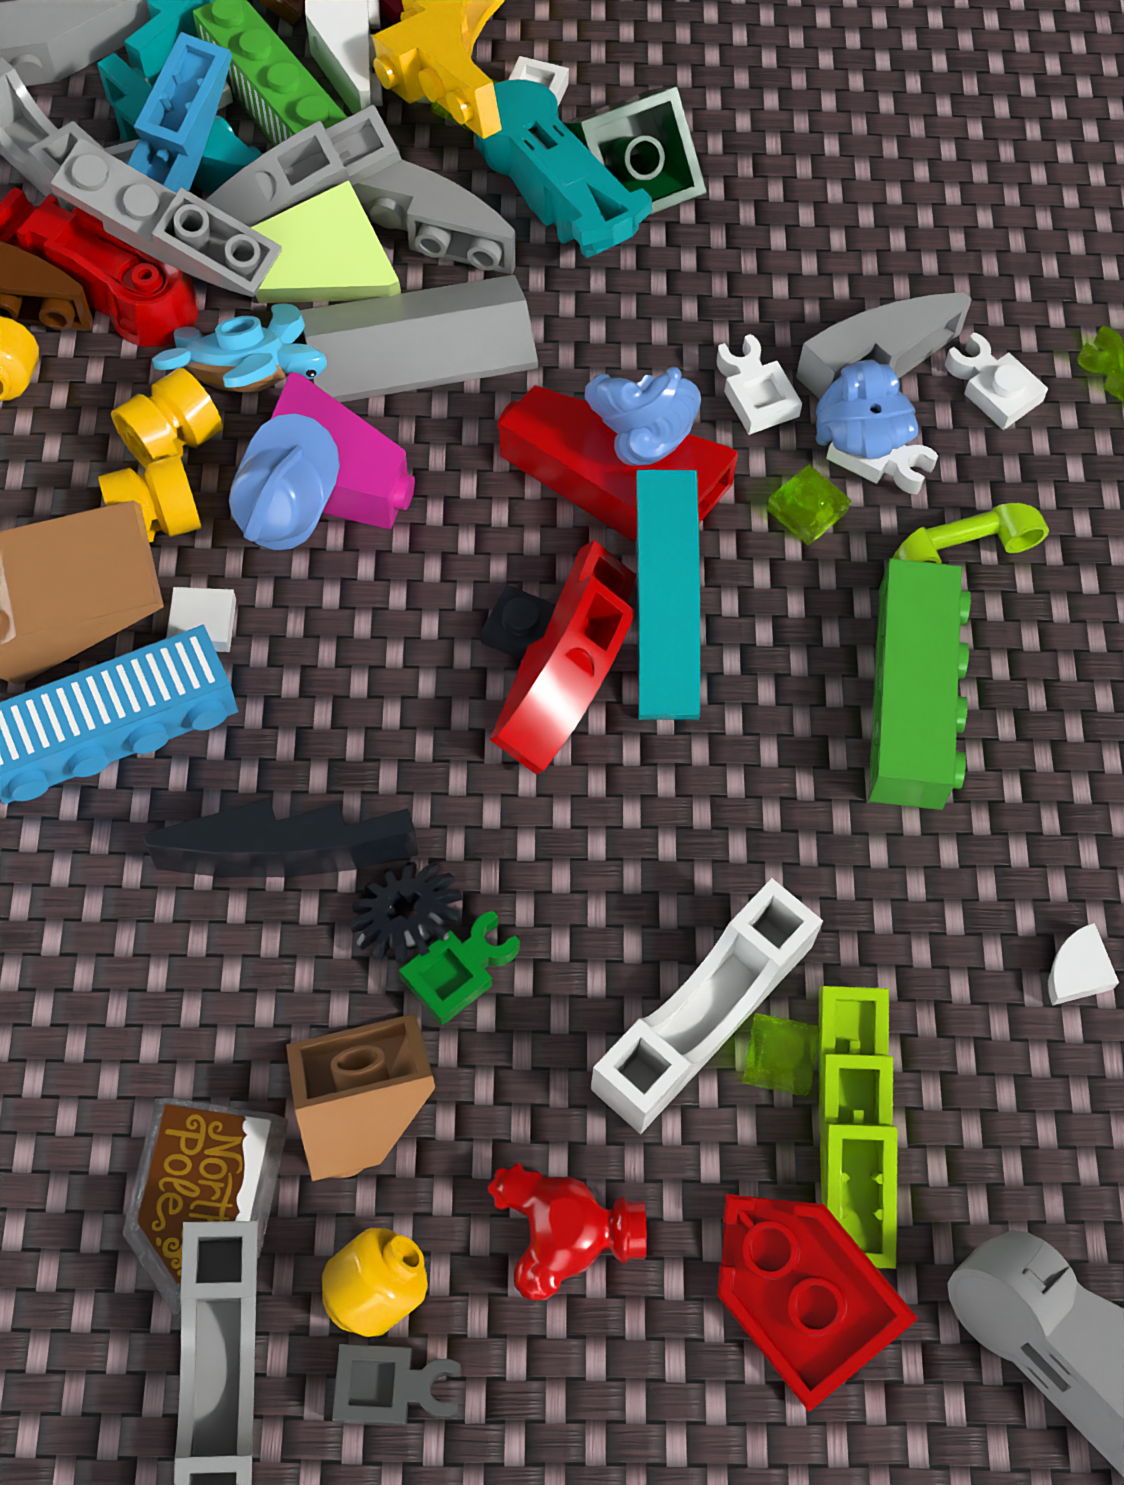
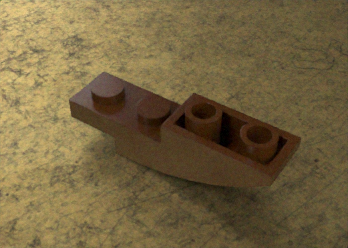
(40, 292)

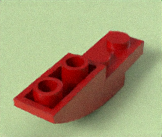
(569, 662)

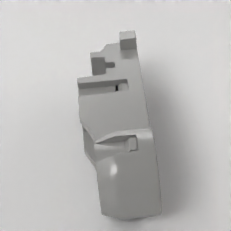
(1068, 1341)

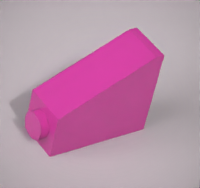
(372, 467)

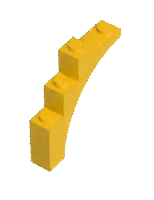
(432, 59)

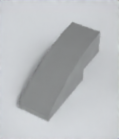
(891, 334)

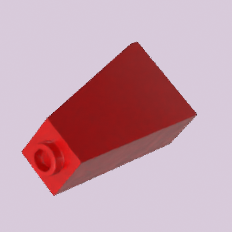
(574, 455)

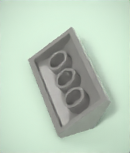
(422, 338)

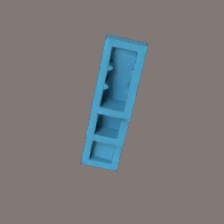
(180, 112)

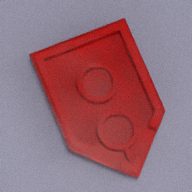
(805, 1293)

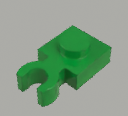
(456, 972)

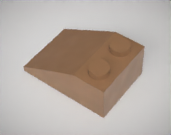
(72, 586)

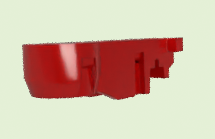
(131, 287)

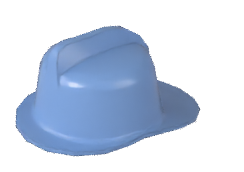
(284, 481)

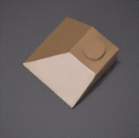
(358, 1093)

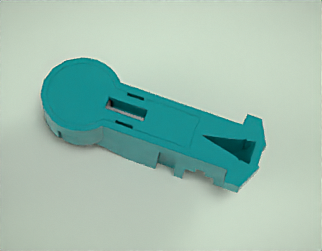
(558, 173)

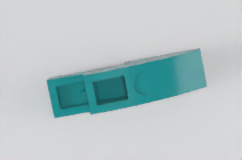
(127, 93)

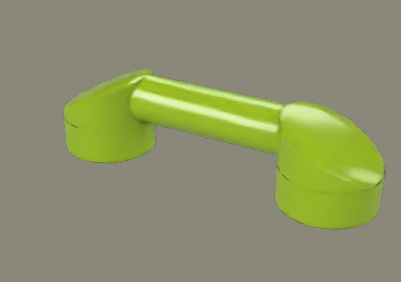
(1016, 525)

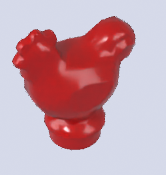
(565, 1228)

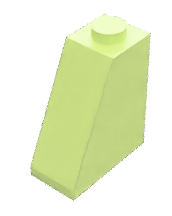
(326, 253)

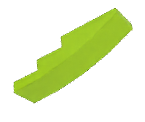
(857, 1118)

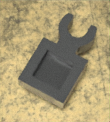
(378, 1386)

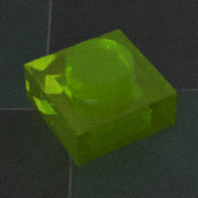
(808, 504)
(781, 1054)

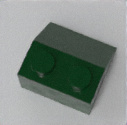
(645, 145)

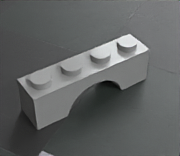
(30, 138)
(217, 1353)

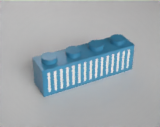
(111, 713)

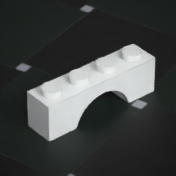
(680, 1037)

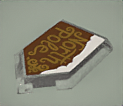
(199, 1168)

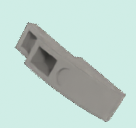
(307, 167)
(438, 216)
(165, 223)

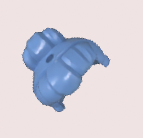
(647, 414)
(847, 417)

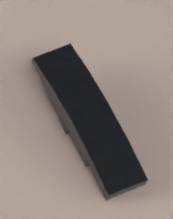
(254, 844)

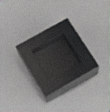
(516, 622)

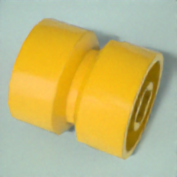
(169, 419)
(160, 492)

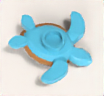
(243, 353)

